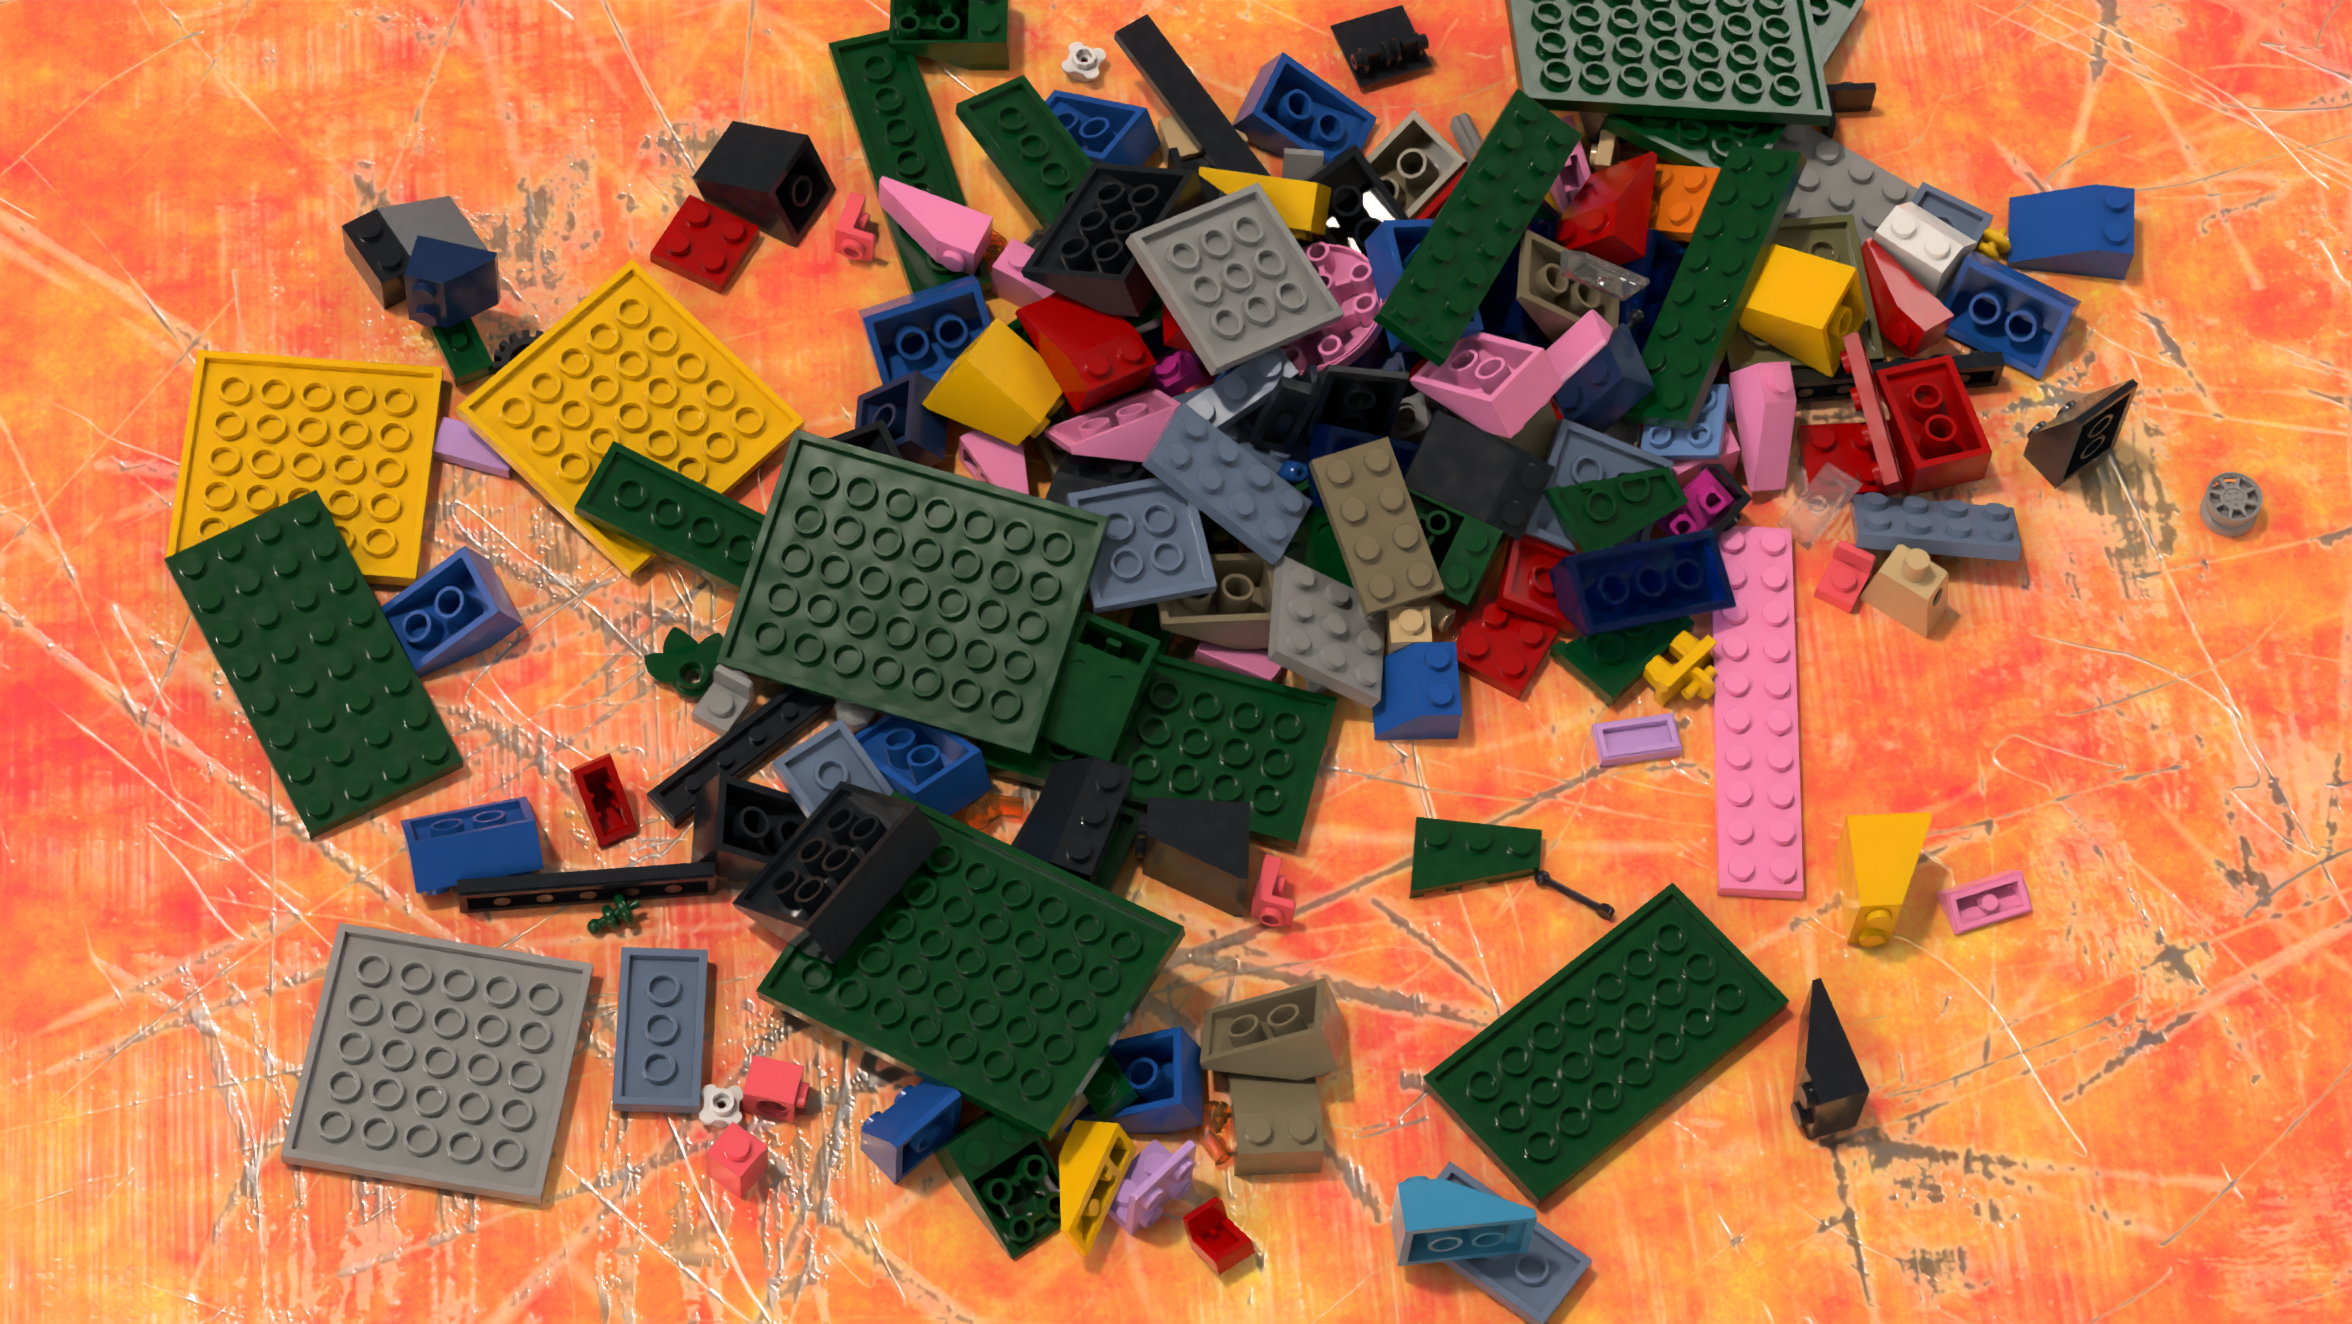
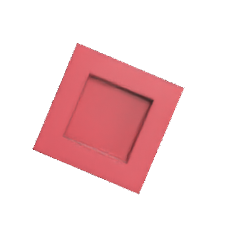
(775, 1089)

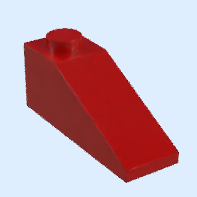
(1902, 305)

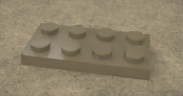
(1376, 526)

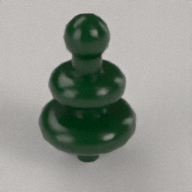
(612, 916)

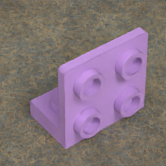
(1150, 1183)

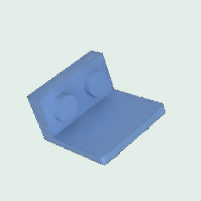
(1704, 439)

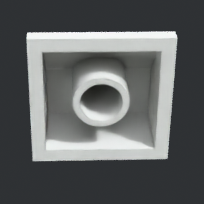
(1923, 245)

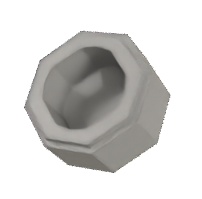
(853, 716)

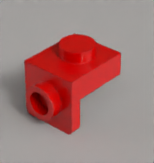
(1216, 1236)

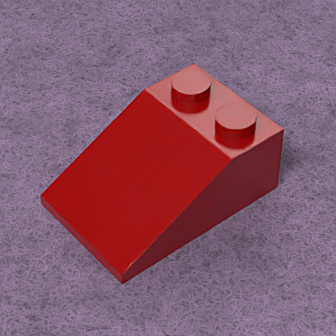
(1611, 212)
(1086, 350)
(1932, 425)

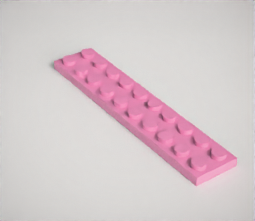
(1757, 720)

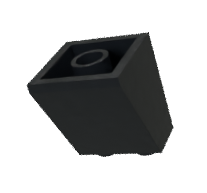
(766, 179)
(1197, 849)

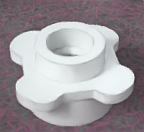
(1080, 70)
(716, 1116)

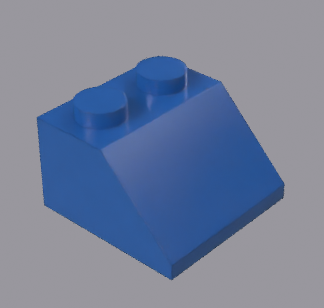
(1419, 694)
(910, 1127)

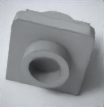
(724, 701)

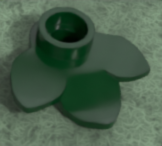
(683, 660)

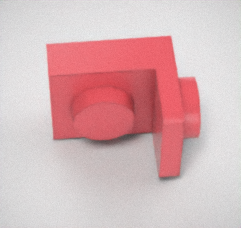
(851, 230)
(1845, 576)
(1267, 901)

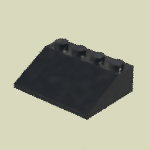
(1086, 244)
(839, 870)

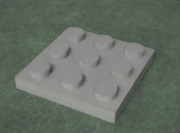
(1324, 634)

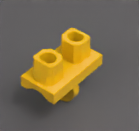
(1693, 658)

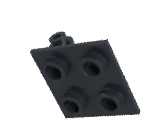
(1381, 46)

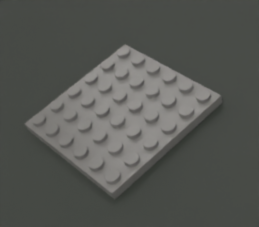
(438, 1063)

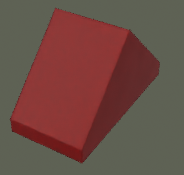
(602, 800)

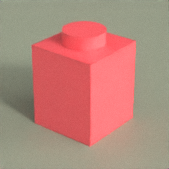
(736, 1160)

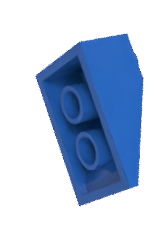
(1300, 111)
(1106, 128)
(2073, 231)
(451, 613)
(926, 763)
(1167, 1079)

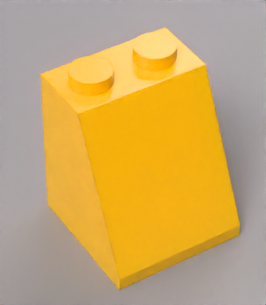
(1805, 306)
(998, 387)
(1875, 870)

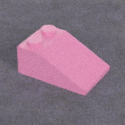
(1491, 382)
(1117, 430)

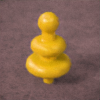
(1994, 242)

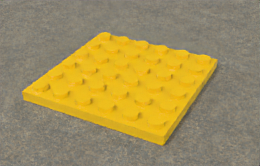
(635, 374)
(296, 425)

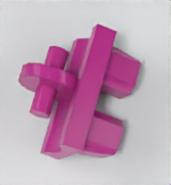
(1705, 502)

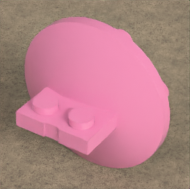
(1352, 285)

